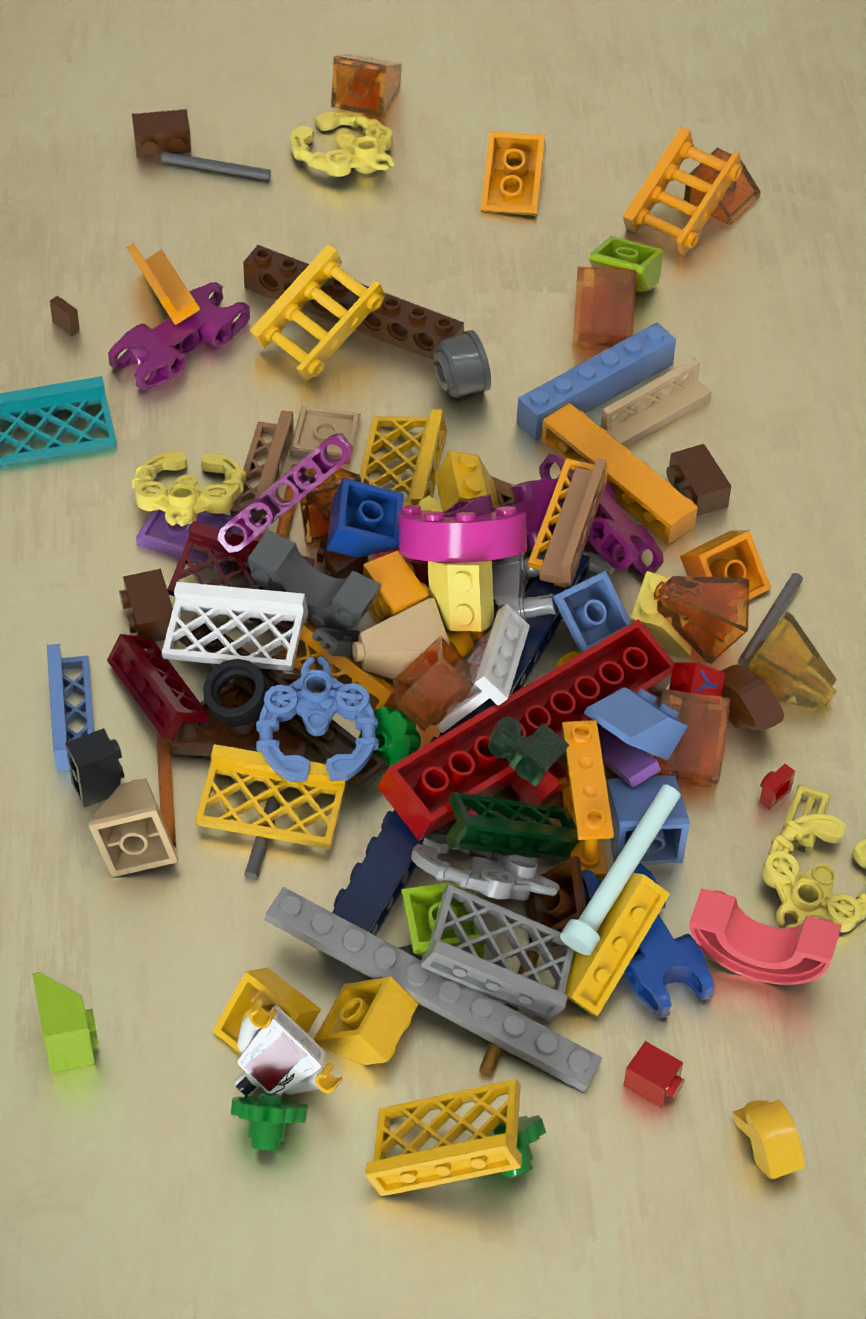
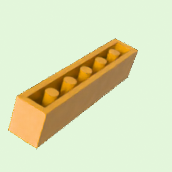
(634, 483)

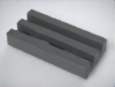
(337, 640)

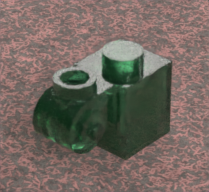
(529, 756)

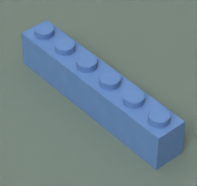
(599, 377)

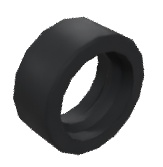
(226, 672)

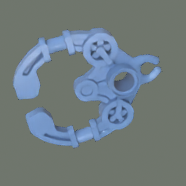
(317, 711)

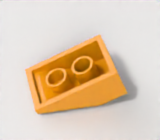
(513, 173)

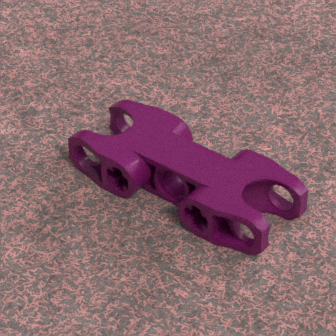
(166, 346)
(301, 484)
(528, 497)
(612, 530)

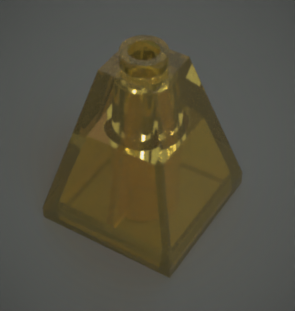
(794, 666)

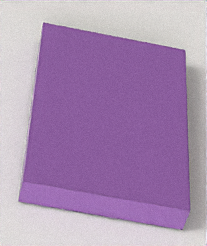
(171, 540)

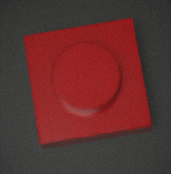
(776, 786)

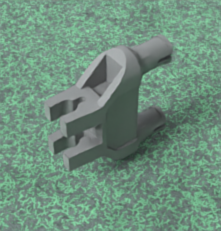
(509, 588)

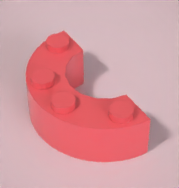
(758, 950)

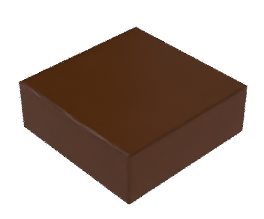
(64, 315)

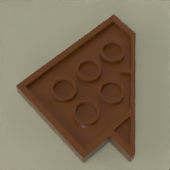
(200, 737)

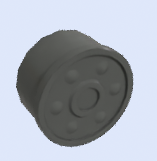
(462, 365)

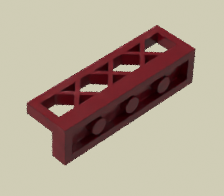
(155, 685)

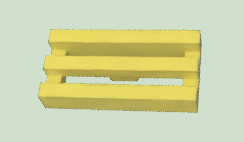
(813, 794)

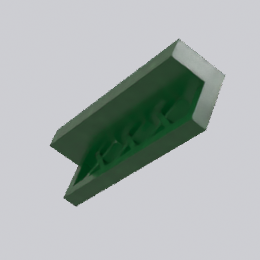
(514, 834)

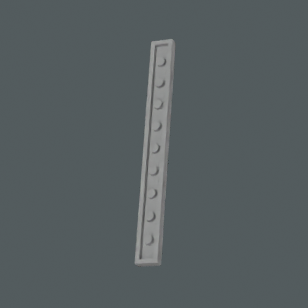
(442, 995)

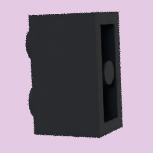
(94, 766)

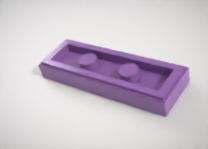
(626, 760)

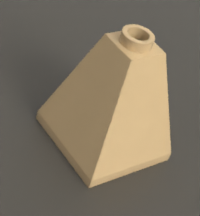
(399, 640)
(132, 830)

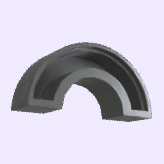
(329, 600)

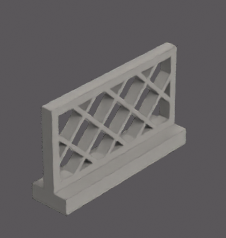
(498, 979)

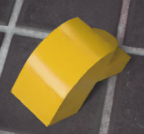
(772, 1136)

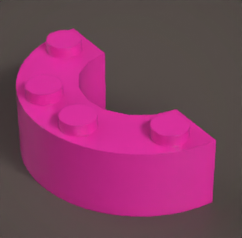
(462, 538)

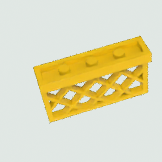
(426, 460)
(253, 767)
(446, 1160)

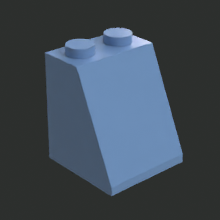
(629, 807)

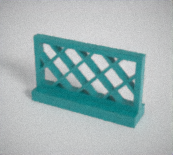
(45, 403)

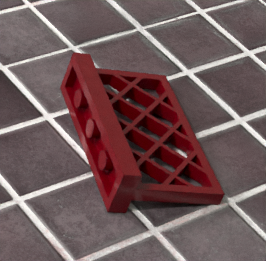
(204, 539)

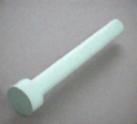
(582, 933)

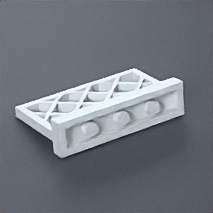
(239, 605)
(491, 665)

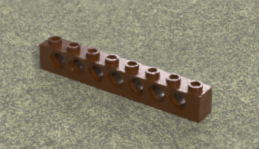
(393, 322)

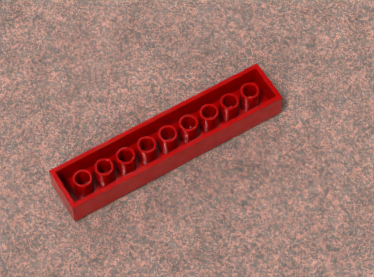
(461, 758)

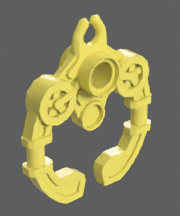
(352, 152)
(185, 496)
(816, 884)

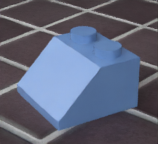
(592, 611)
(640, 721)

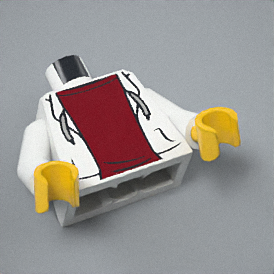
(280, 1056)

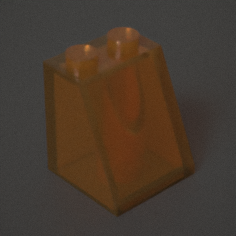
(364, 84)
(603, 306)
(702, 745)

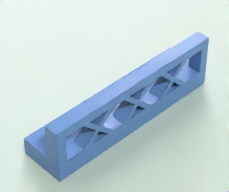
(59, 705)

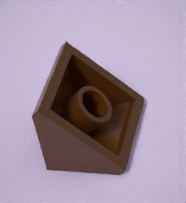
(565, 905)

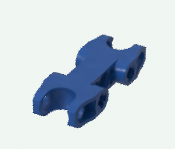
(661, 959)

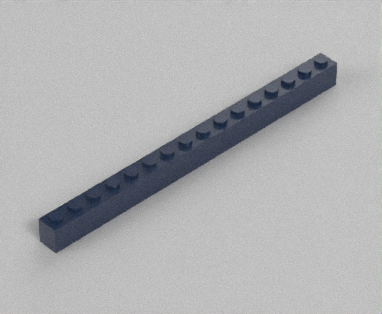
(388, 863)

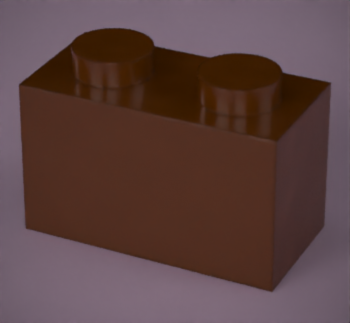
(161, 132)
(699, 478)
(148, 604)

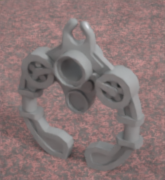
(505, 878)

